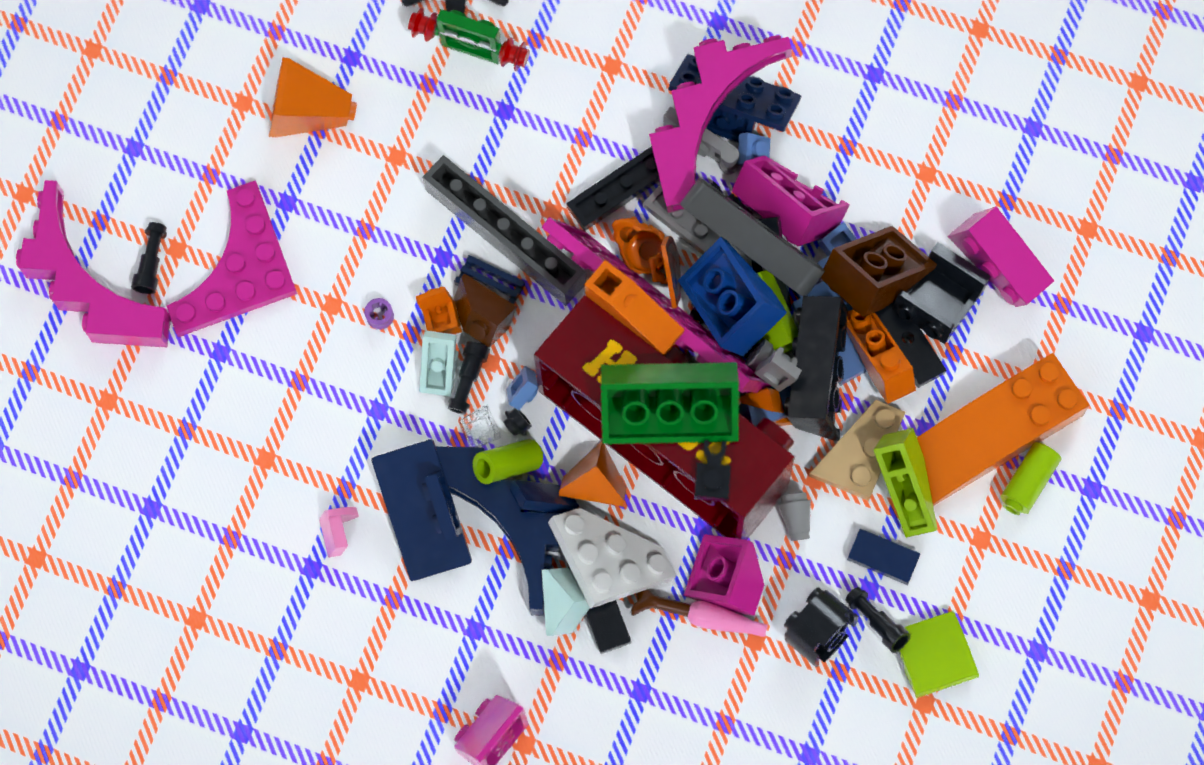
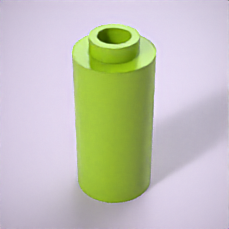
(507, 461)
(1030, 479)

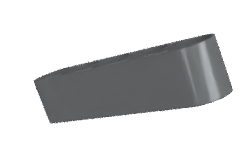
(752, 237)

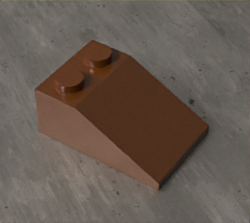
(875, 269)

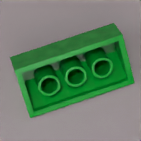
(670, 403)

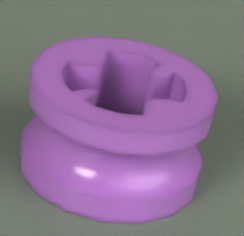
(369, 313)

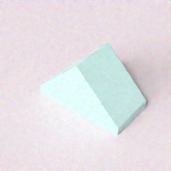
(562, 601)

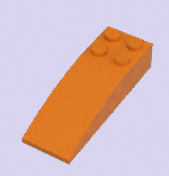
(999, 426)

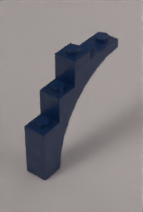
(525, 530)

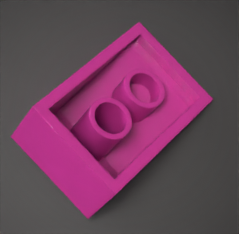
(493, 731)

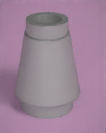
(796, 515)

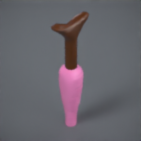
(700, 614)

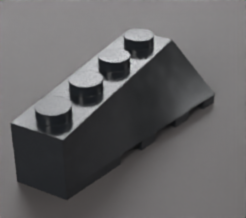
(817, 348)

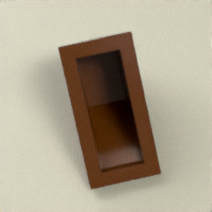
(482, 311)

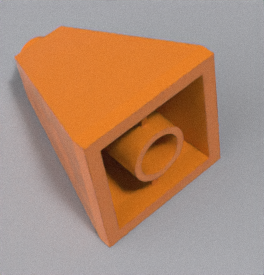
(308, 102)

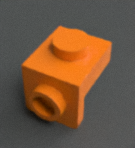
(439, 311)

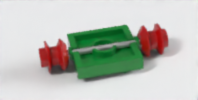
(469, 37)

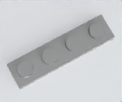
(685, 224)

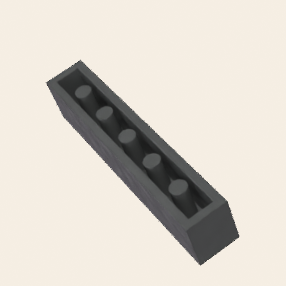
(504, 230)

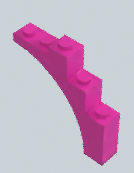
(694, 104)
(109, 316)

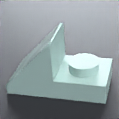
(438, 363)

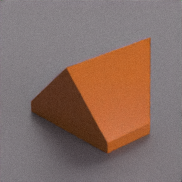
(595, 479)

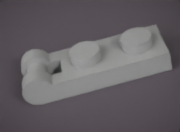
(710, 145)

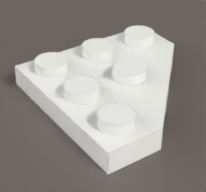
(608, 558)

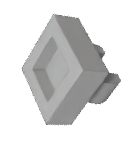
(778, 370)

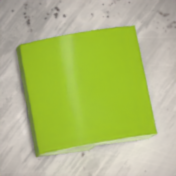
(937, 655)

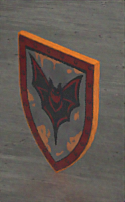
(672, 268)

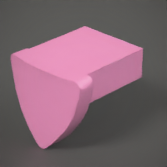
(333, 530)

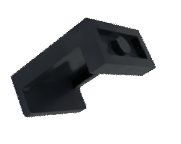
(942, 296)

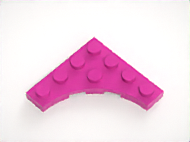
(248, 273)

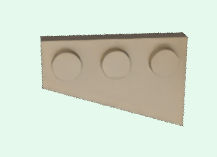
(852, 462)

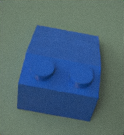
(731, 298)

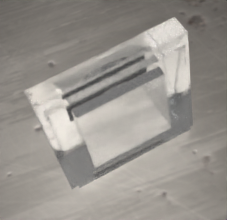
(480, 427)

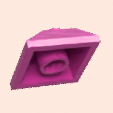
(726, 574)

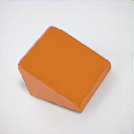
(766, 399)

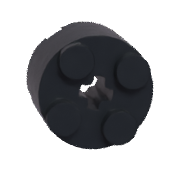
(819, 627)

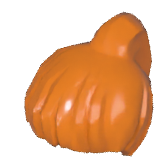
(637, 243)

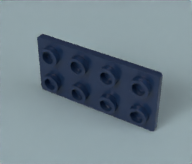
(745, 105)
(421, 510)

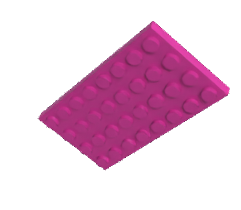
(591, 254)

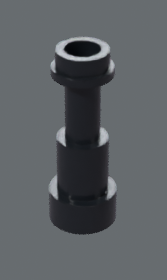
(145, 279)
(474, 356)
(893, 635)

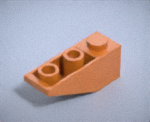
(632, 307)
(881, 356)

